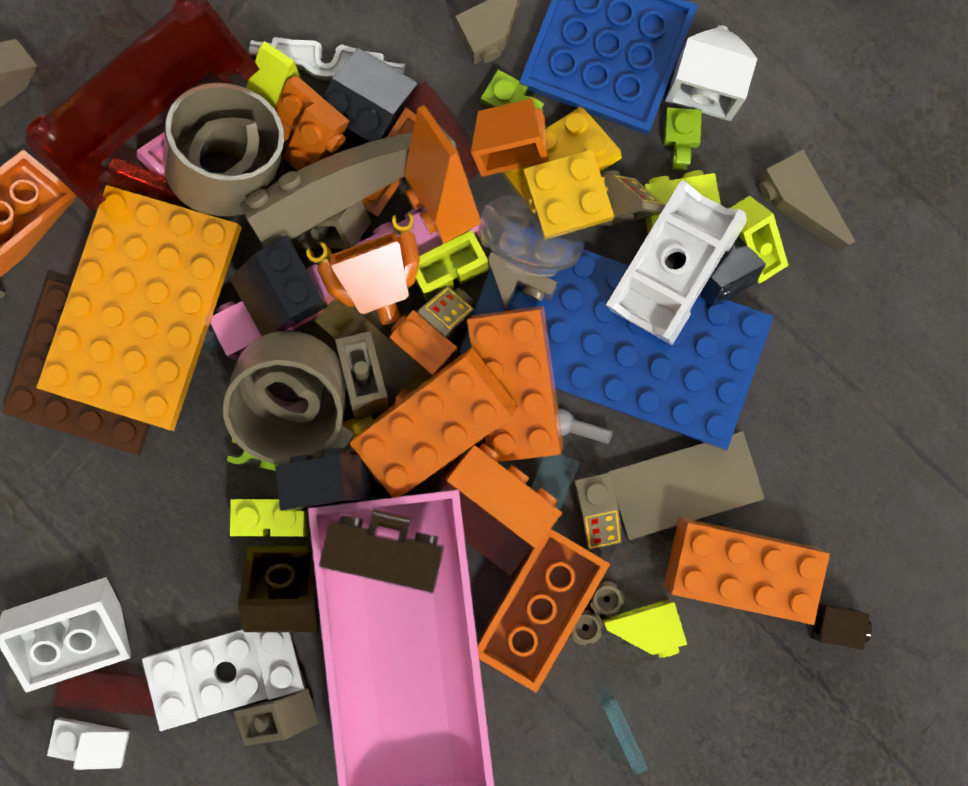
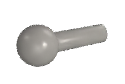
(580, 428)

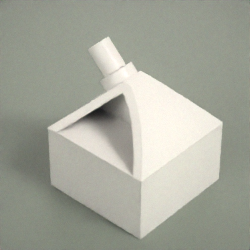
(712, 73)

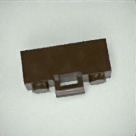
(395, 561)

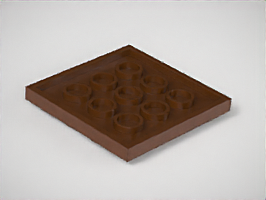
(56, 411)

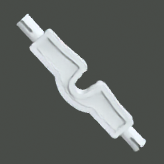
(308, 56)

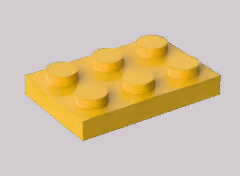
(567, 137)

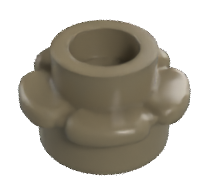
(616, 600)
(594, 632)

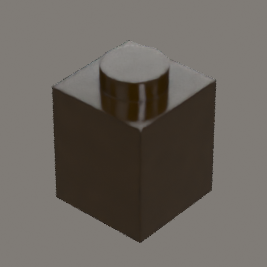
(841, 627)

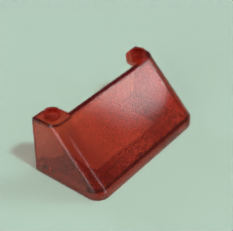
(133, 92)

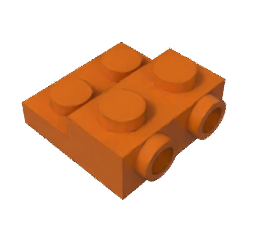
(309, 123)

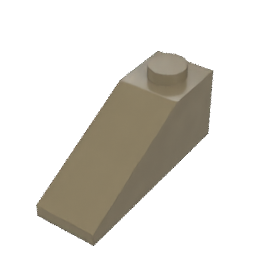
(802, 197)

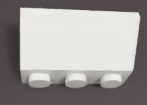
(64, 635)

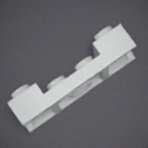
(662, 297)
(187, 683)

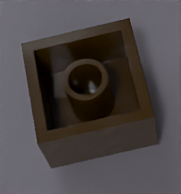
(279, 590)

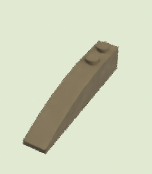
(326, 188)

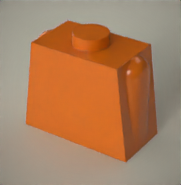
(509, 138)
(423, 343)

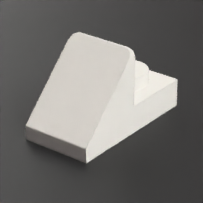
(88, 744)

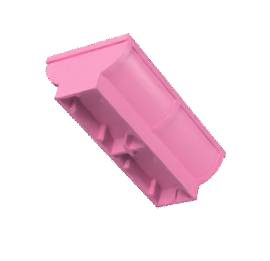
(404, 659)

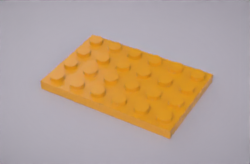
(139, 307)

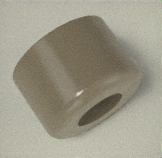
(224, 121)
(282, 428)

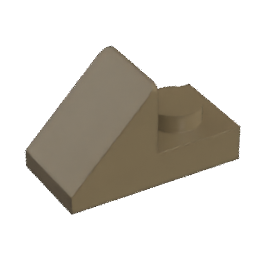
(509, 280)

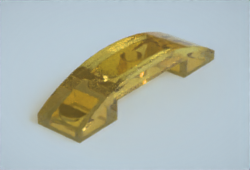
(395, 366)

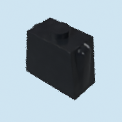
(733, 274)

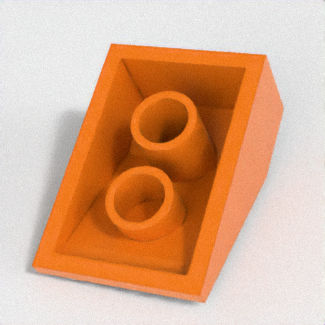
(438, 181)
(28, 206)

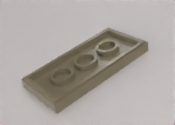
(685, 485)

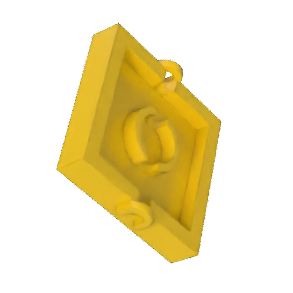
(568, 194)

